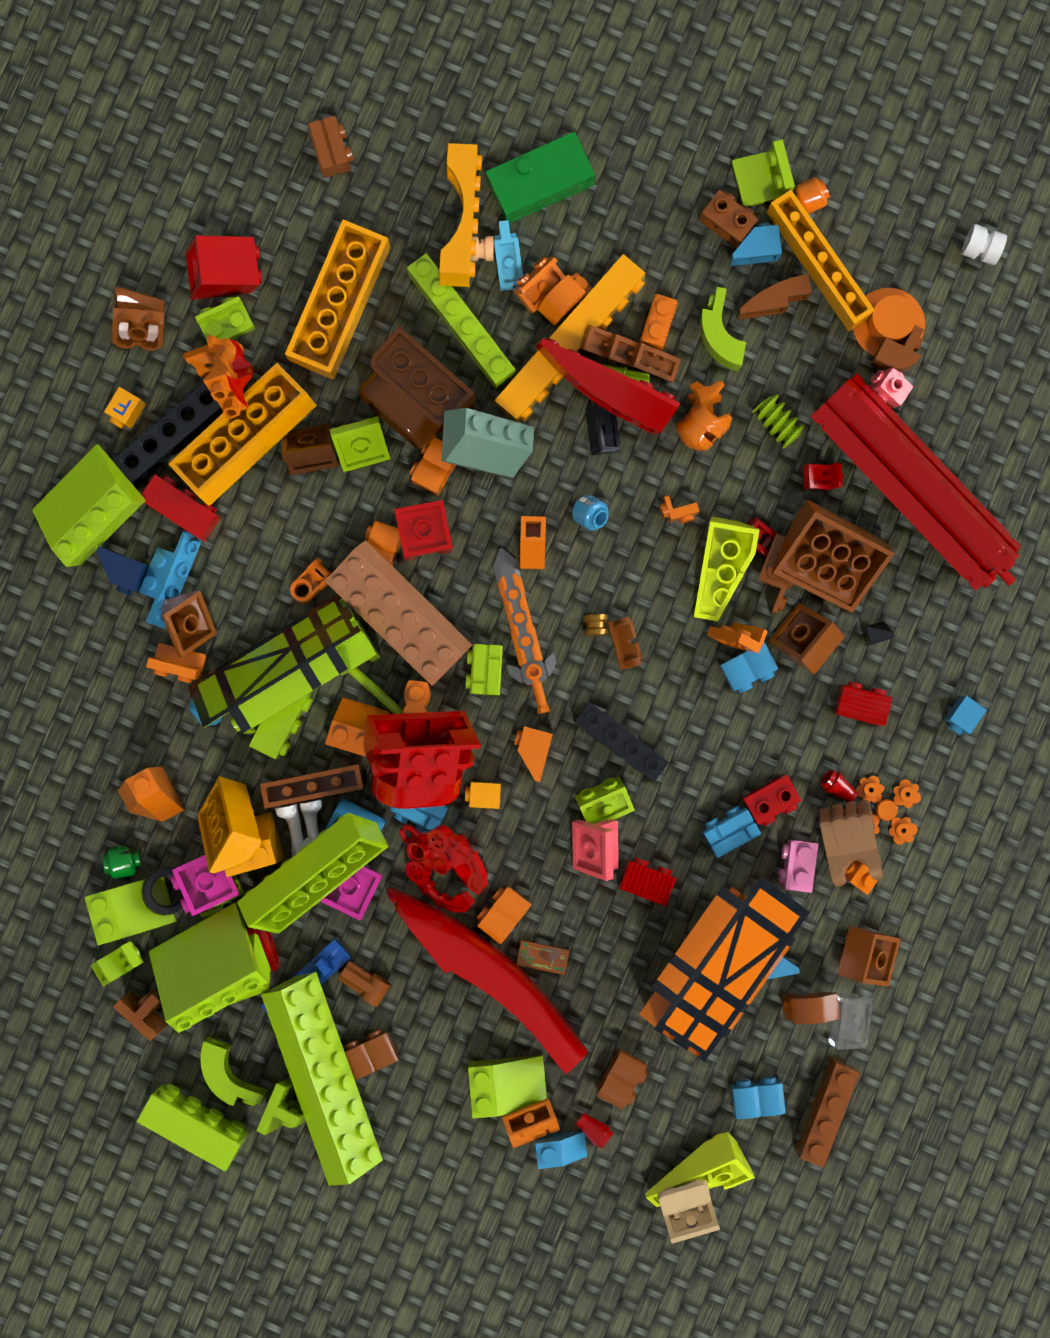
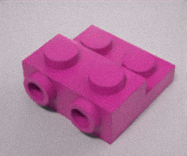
(200, 887)
(355, 893)

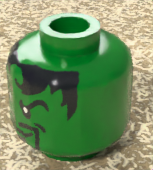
(121, 861)

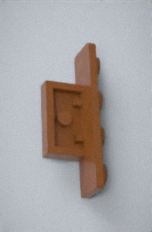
(767, 577)

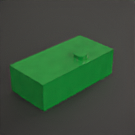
(540, 178)

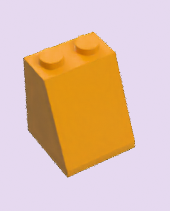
(270, 849)

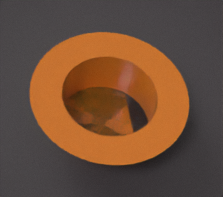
(893, 318)

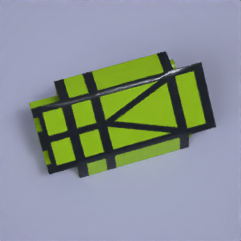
(284, 667)

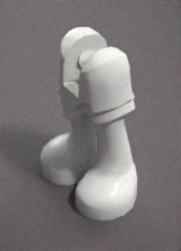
(291, 814)

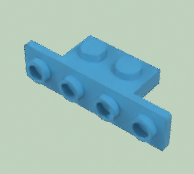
(168, 574)

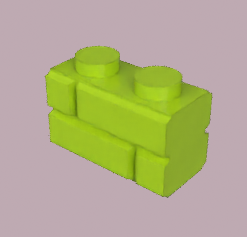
(485, 670)

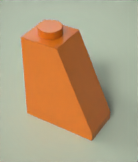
(151, 795)

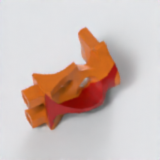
(226, 375)

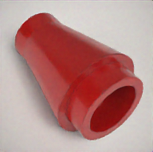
(837, 785)
(595, 1130)

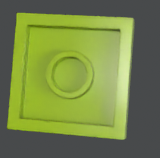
(360, 444)
(281, 1109)

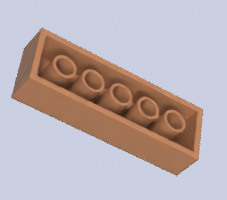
(398, 612)

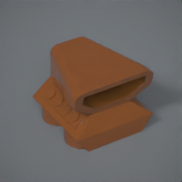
(137, 320)

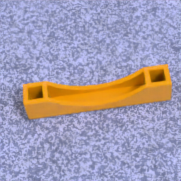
(456, 255)

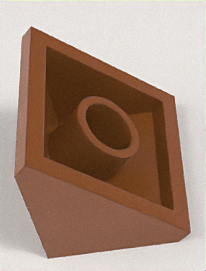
(187, 621)

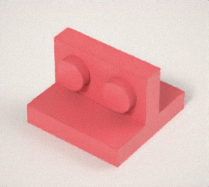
(595, 848)

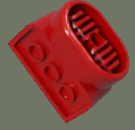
(419, 757)

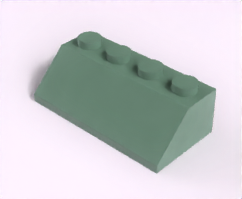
(485, 442)

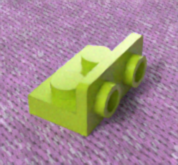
(225, 320)
(605, 801)

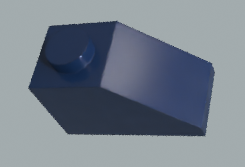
(122, 571)

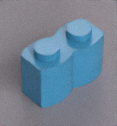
(748, 668)
(757, 1098)

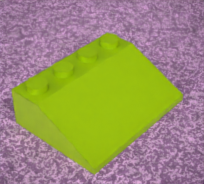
(86, 507)

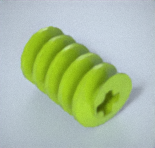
(779, 420)

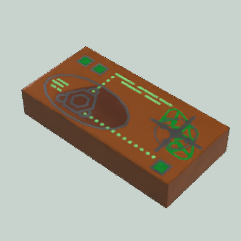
(542, 957)

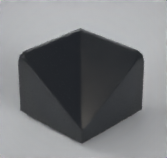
(877, 633)

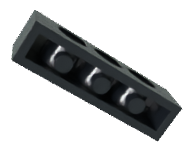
(621, 742)

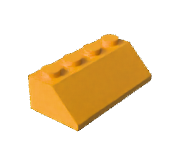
(228, 825)

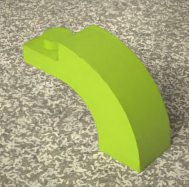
(715, 338)
(221, 1078)

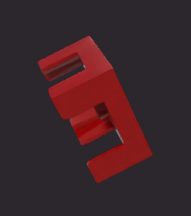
(423, 530)

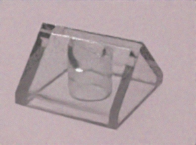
(853, 1026)

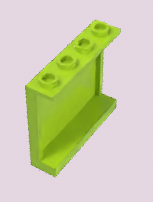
(205, 968)

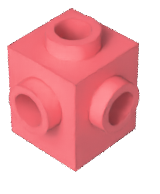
(891, 386)

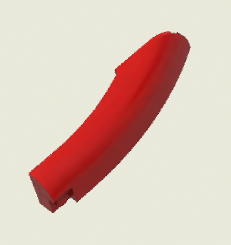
(481, 963)

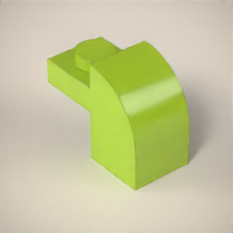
(117, 963)

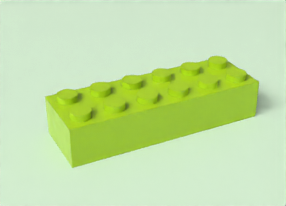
(312, 873)

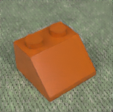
(349, 725)

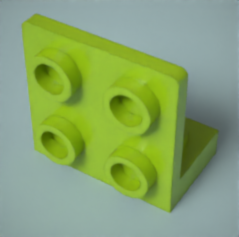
(763, 175)

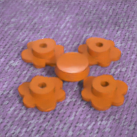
(887, 809)

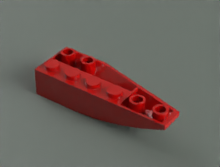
(611, 390)

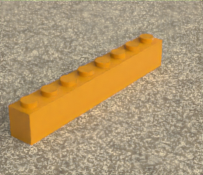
(596, 310)

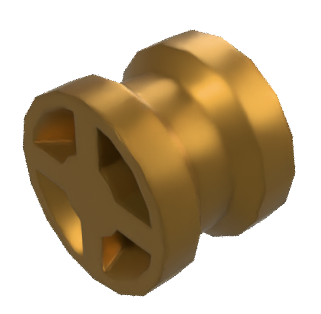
(595, 625)

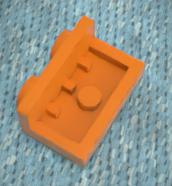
(535, 286)
(167, 662)

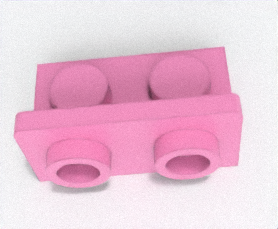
(798, 865)

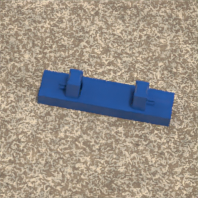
(325, 963)

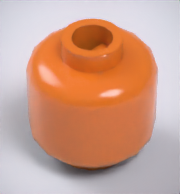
(812, 194)

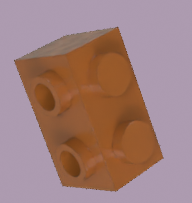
(728, 218)

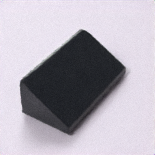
(602, 431)

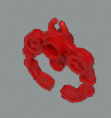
(428, 854)

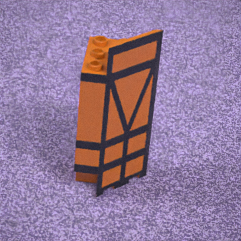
(723, 966)

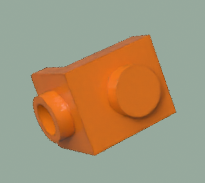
(684, 513)
(859, 876)

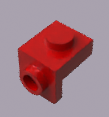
(822, 477)

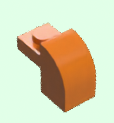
(564, 298)

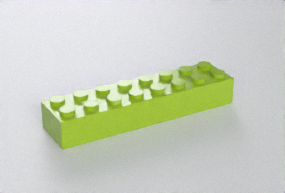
(322, 1078)

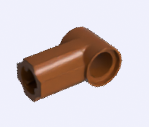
(369, 986)

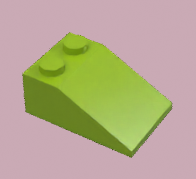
(123, 913)
(506, 1085)

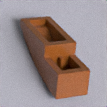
(776, 298)

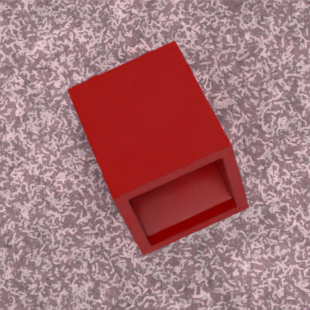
(222, 266)

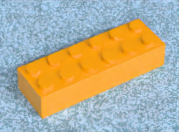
(338, 299)
(237, 443)

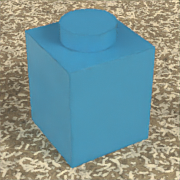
(964, 715)

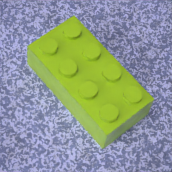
(193, 1126)

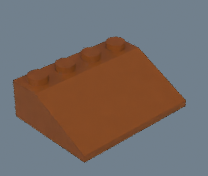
(831, 557)

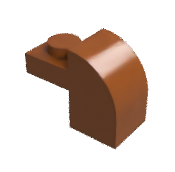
(899, 356)
(811, 1008)

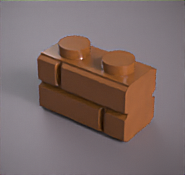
(329, 146)

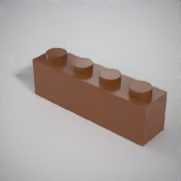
(313, 786)
(827, 1112)

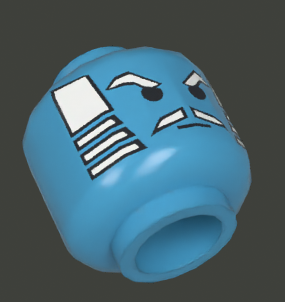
(590, 512)

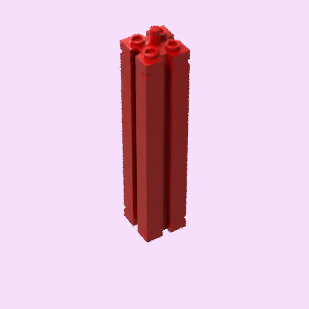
(918, 484)

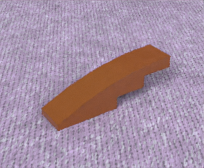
(630, 353)

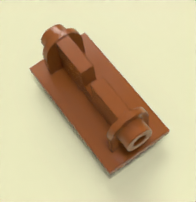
(627, 654)

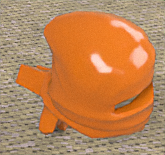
(701, 425)

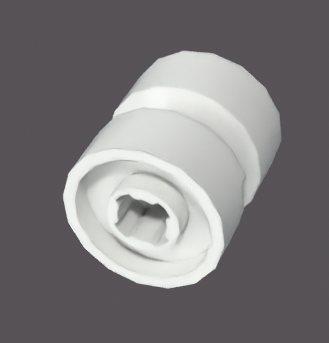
(984, 244)

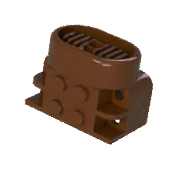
(412, 389)

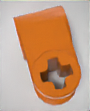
(312, 580)

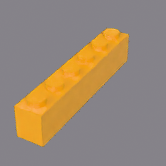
(820, 260)

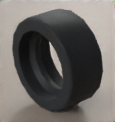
(147, 897)

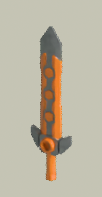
(522, 630)

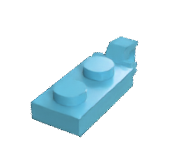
(507, 257)

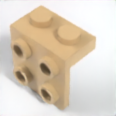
(688, 1211)

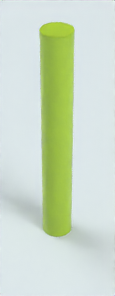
(376, 691)

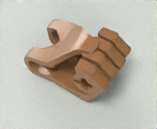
(850, 838)

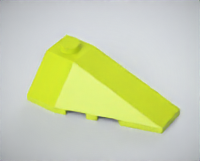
(726, 558)
(716, 1161)

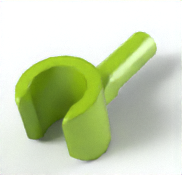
(212, 911)

